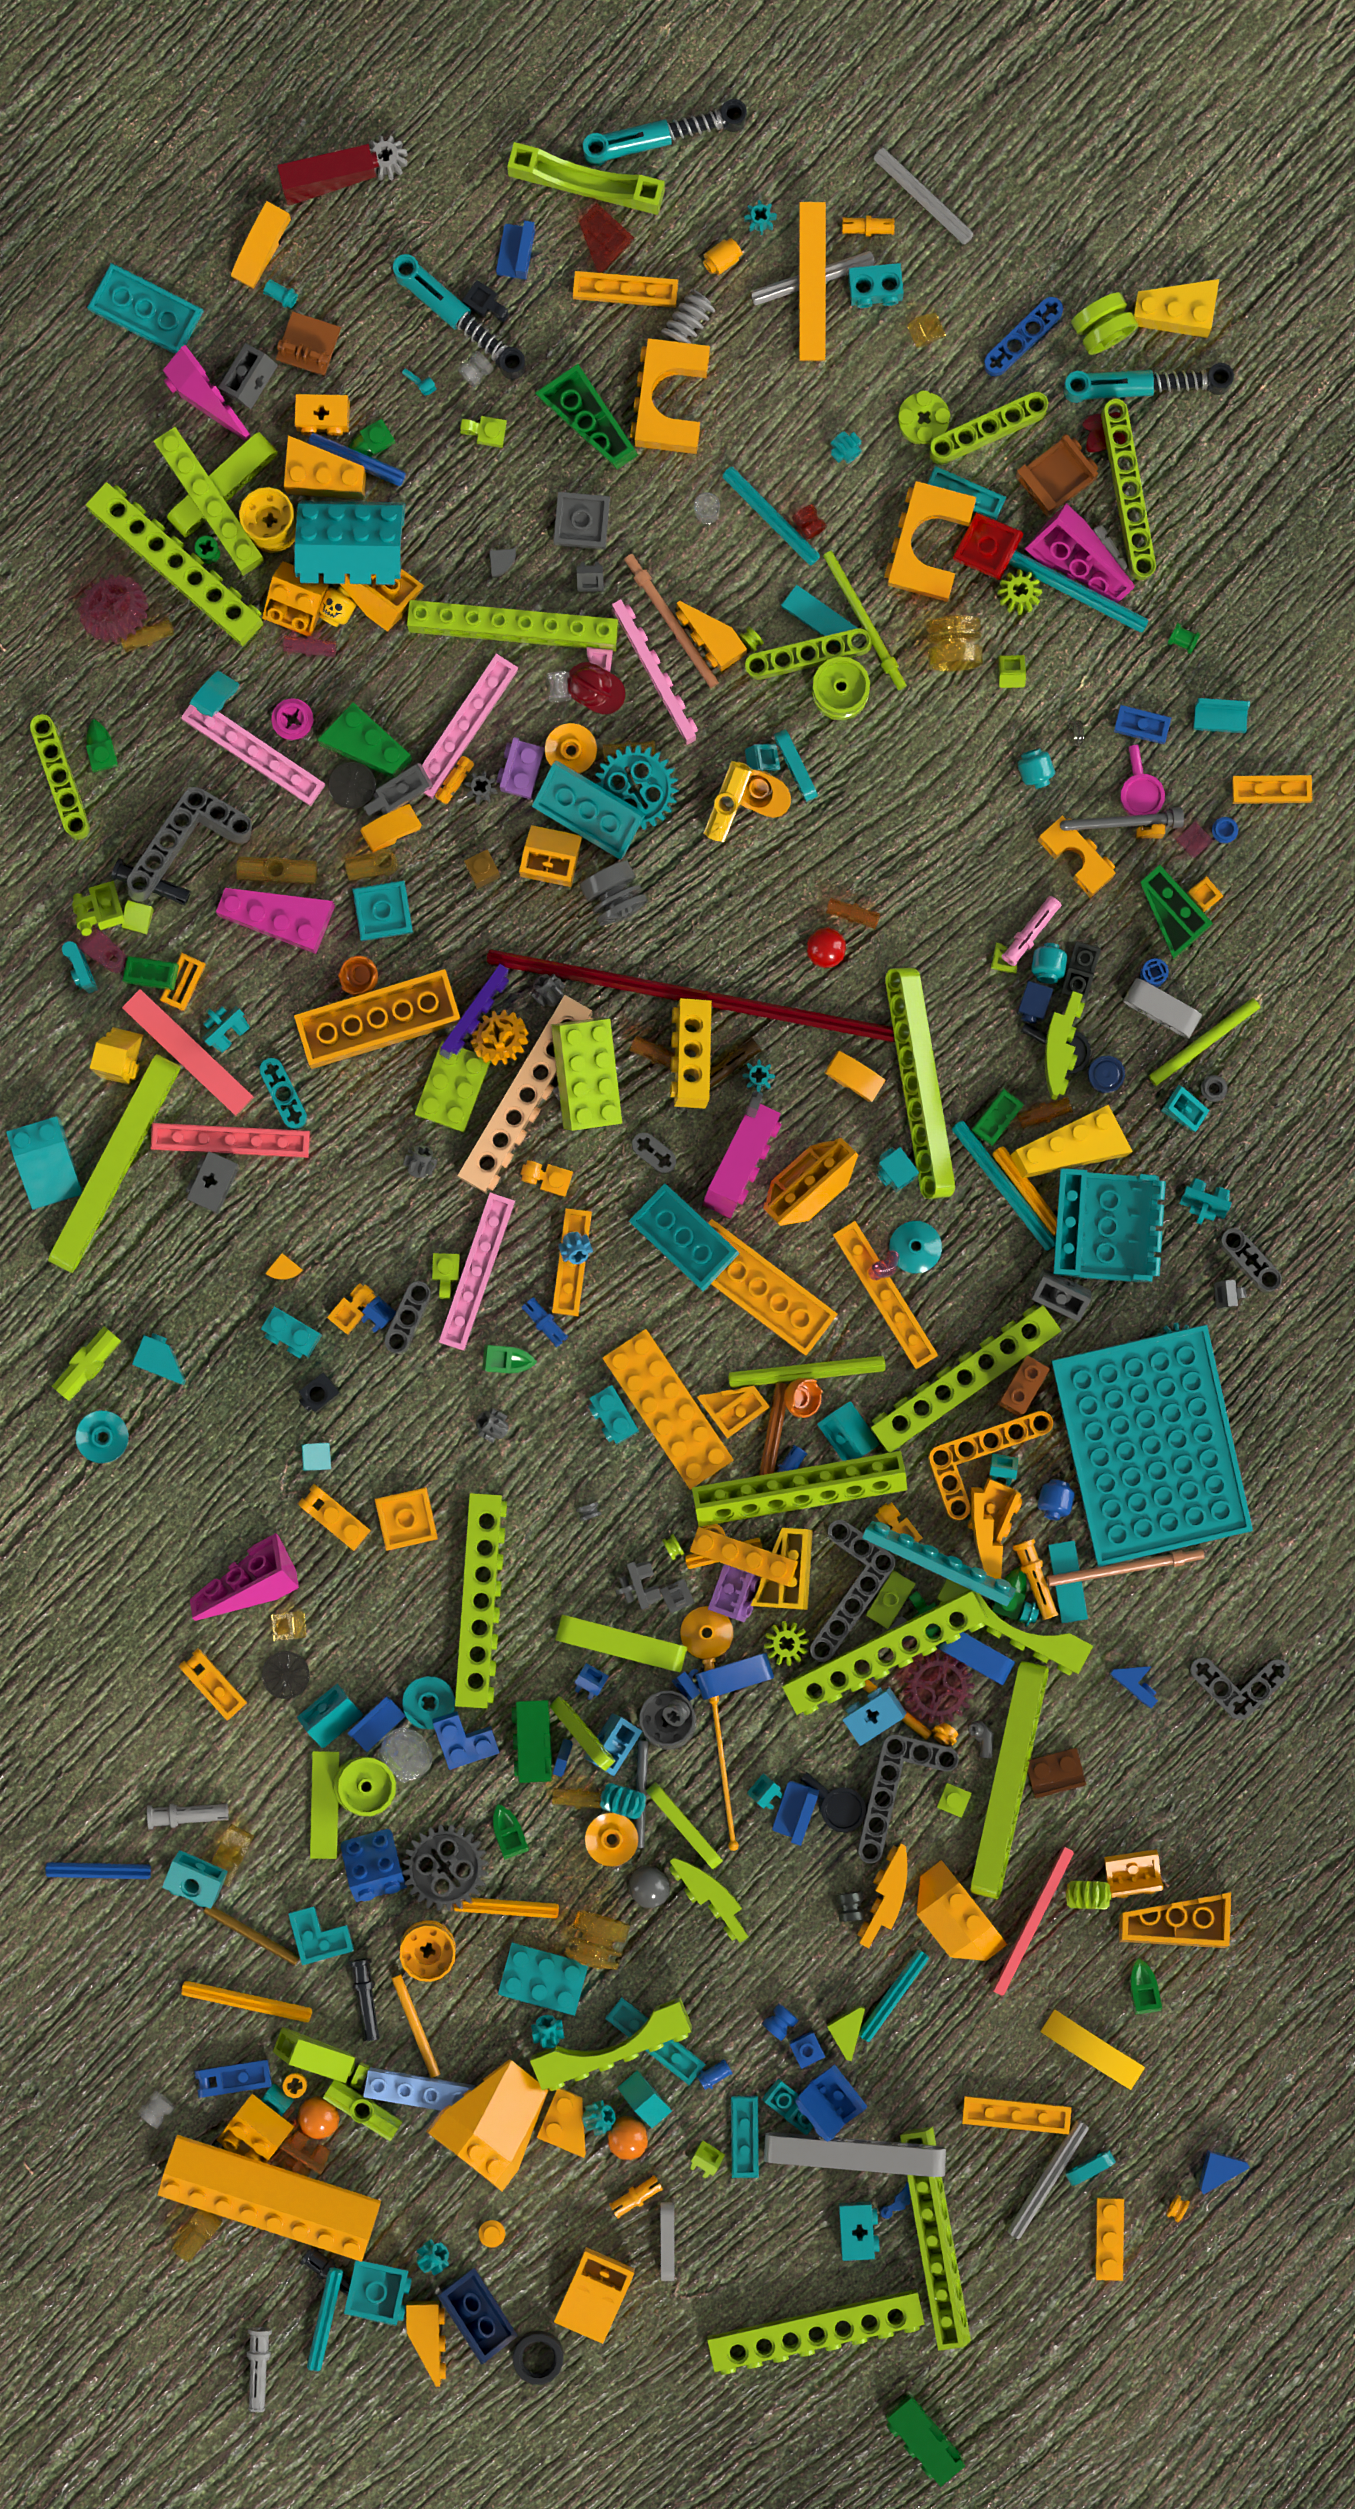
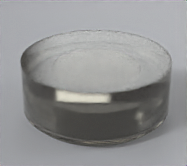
(1076, 732)

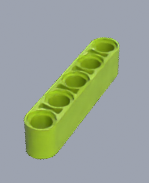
(997, 419)
(228, 479)
(795, 652)
(53, 766)
(621, 1643)

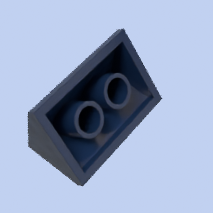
(477, 2315)

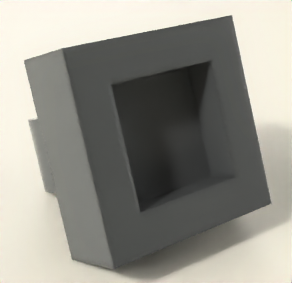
(590, 578)
(1227, 1294)
(677, 1596)

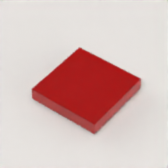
(988, 546)

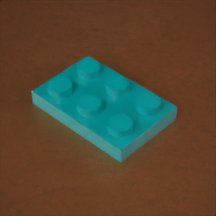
(543, 1979)

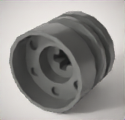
(616, 898)
(652, 1723)

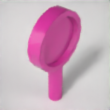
(1141, 792)

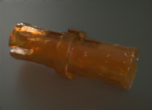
(852, 913)
(651, 1051)
(1045, 1112)

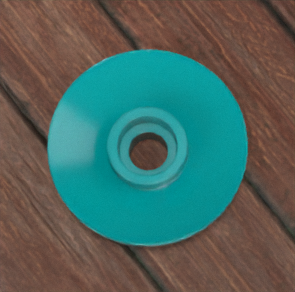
(911, 1260)
(88, 1436)

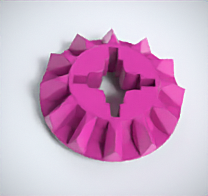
(291, 707)

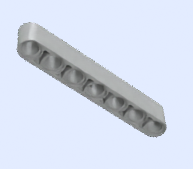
(855, 2154)

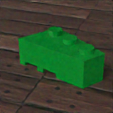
(364, 741)
(1174, 910)
(532, 1741)
(924, 2440)

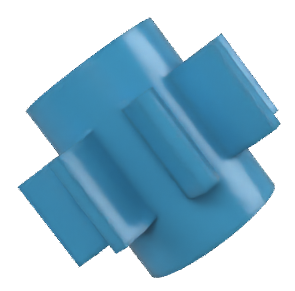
(575, 1248)

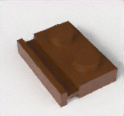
(1056, 1773)

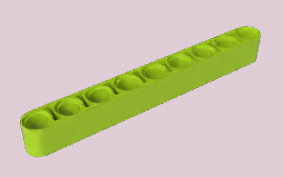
(920, 1083)
(114, 1163)
(1009, 1780)

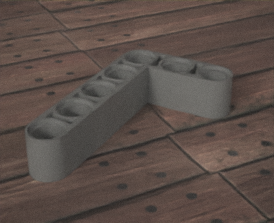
(179, 835)
(855, 1591)
(890, 1786)

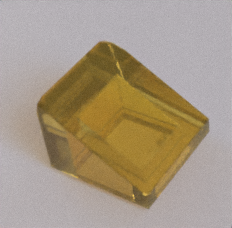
(926, 329)
(288, 1626)

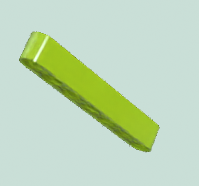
(1131, 477)

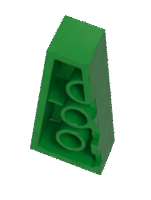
(583, 410)

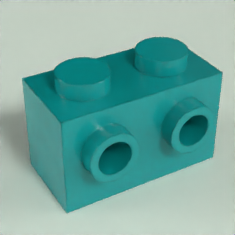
(896, 1169)
(290, 1331)
(614, 1415)

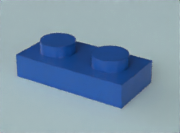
(1142, 724)

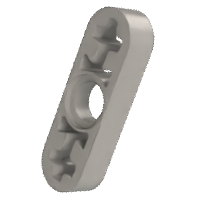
(667, 2242)

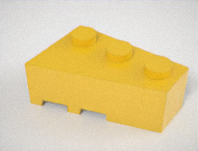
(1178, 308)
(117, 1056)
(797, 1546)

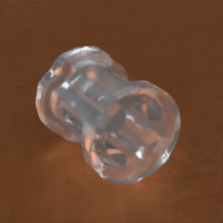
(558, 686)

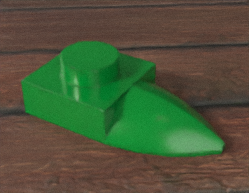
(373, 439)
(100, 747)
(506, 1359)
(1018, 1581)
(508, 1833)
(1144, 1989)

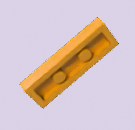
(1272, 789)
(1109, 2238)

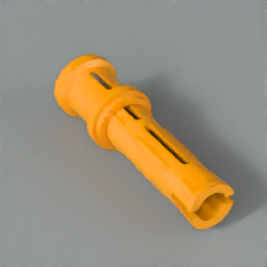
(1047, 1610)

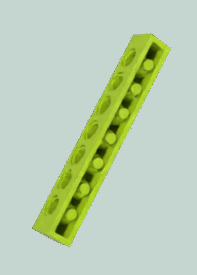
(102, 506)
(512, 625)
(1045, 1330)
(799, 1488)
(478, 1506)
(966, 1603)
(938, 2252)
(826, 2319)

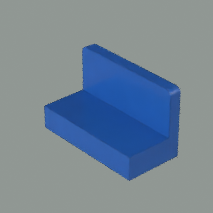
(516, 250)
(377, 1724)
(795, 1811)

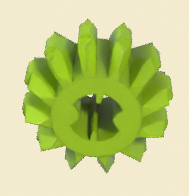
(1014, 584)
(785, 1652)
(1088, 1895)

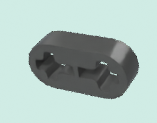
(658, 1148)

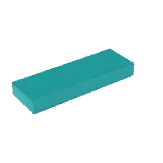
(987, 501)
(815, 614)
(1070, 1595)
(744, 2136)

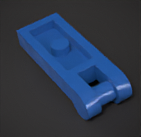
(234, 2078)

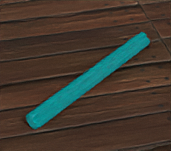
(1079, 592)
(1004, 1185)

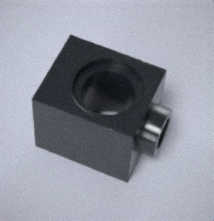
(330, 1389)

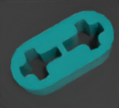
(1090, 2167)

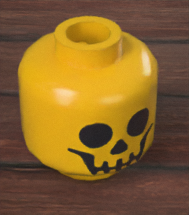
(336, 606)

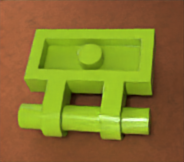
(106, 908)

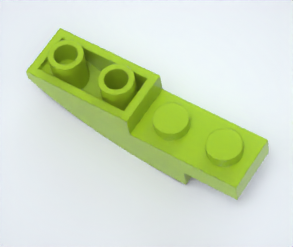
(1058, 1054)
(704, 1887)

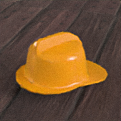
(766, 795)

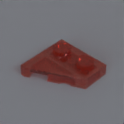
(604, 237)

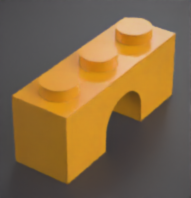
(1095, 869)

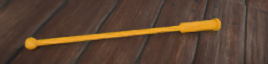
(733, 1845)

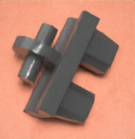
(645, 1596)

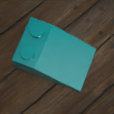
(45, 1162)

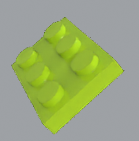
(452, 1089)

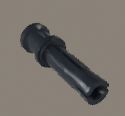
(164, 888)
(363, 1986)
(321, 2264)

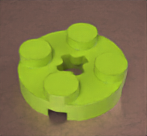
(923, 403)

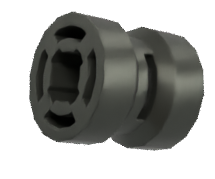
(850, 1906)

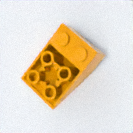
(594, 2295)

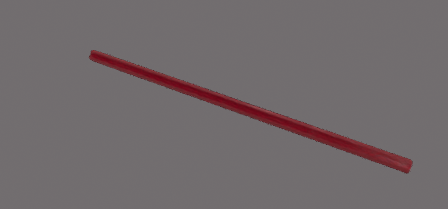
(676, 992)

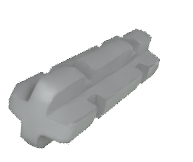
(1108, 543)

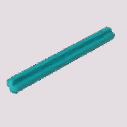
(771, 516)

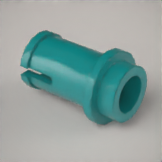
(280, 293)

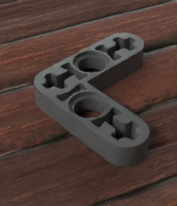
(1234, 1694)

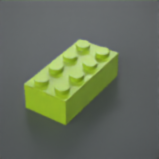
(586, 1073)

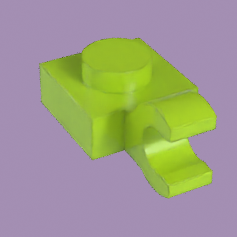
(489, 430)
(445, 1270)

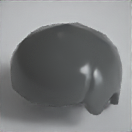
(649, 1886)

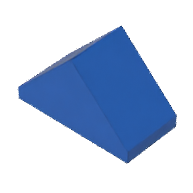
(1219, 2169)

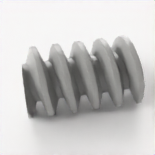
(688, 318)

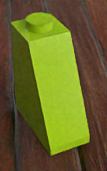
(314, 2055)

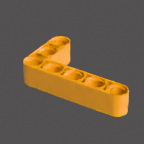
(979, 1450)

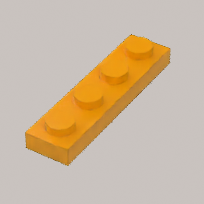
(625, 289)
(570, 1275)
(743, 1556)
(1016, 2115)

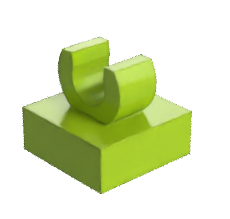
(707, 2158)

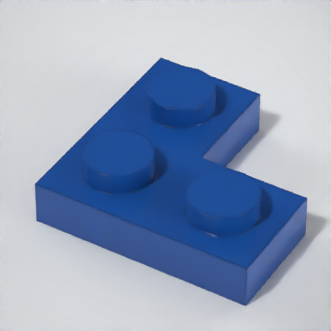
(461, 1747)

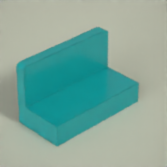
(1221, 715)
(848, 1433)
(329, 1716)

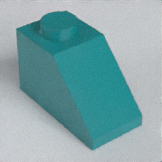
(158, 1359)

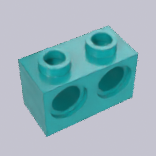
(874, 277)

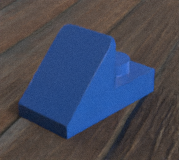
(1129, 1679)

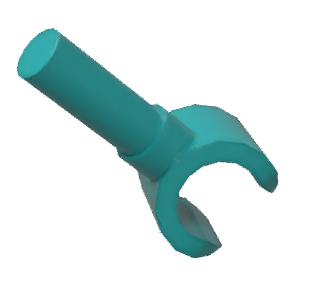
(426, 386)

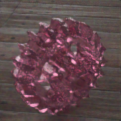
(127, 608)
(960, 1693)

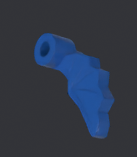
(900, 2201)

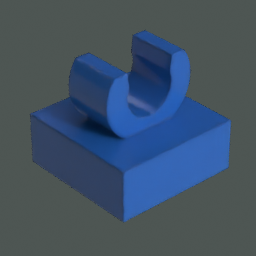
(379, 1313)
(591, 1680)
(686, 1685)

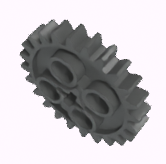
(464, 1853)

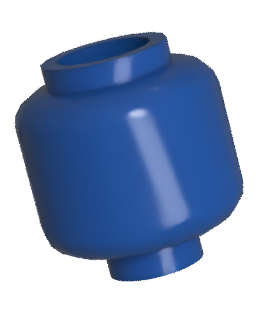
(1056, 1499)

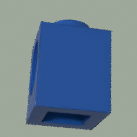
(806, 2049)

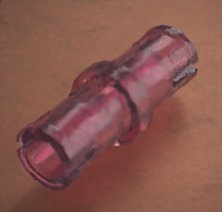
(309, 646)

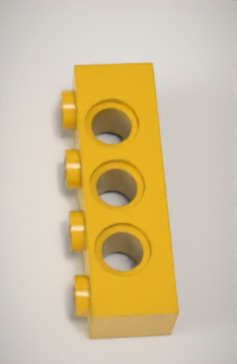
(697, 1014)

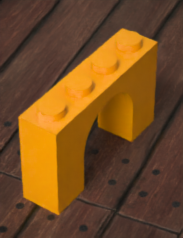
(664, 360)
(925, 504)

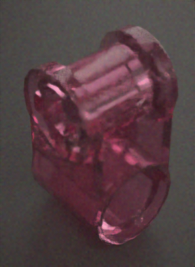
(101, 948)

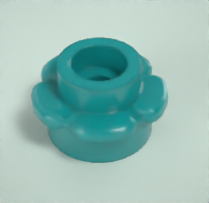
(1028, 1613)

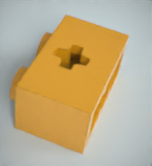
(309, 408)

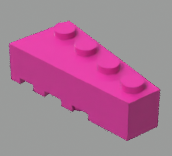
(283, 917)
(741, 1161)

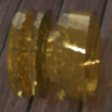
(954, 647)
(597, 1940)

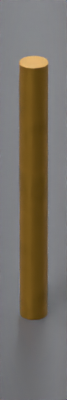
(252, 1935)

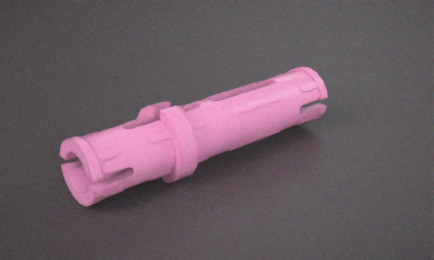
(1031, 930)

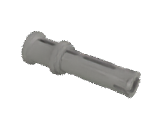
(177, 1815)
(258, 2355)

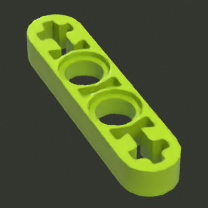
(582, 1733)
(684, 1825)

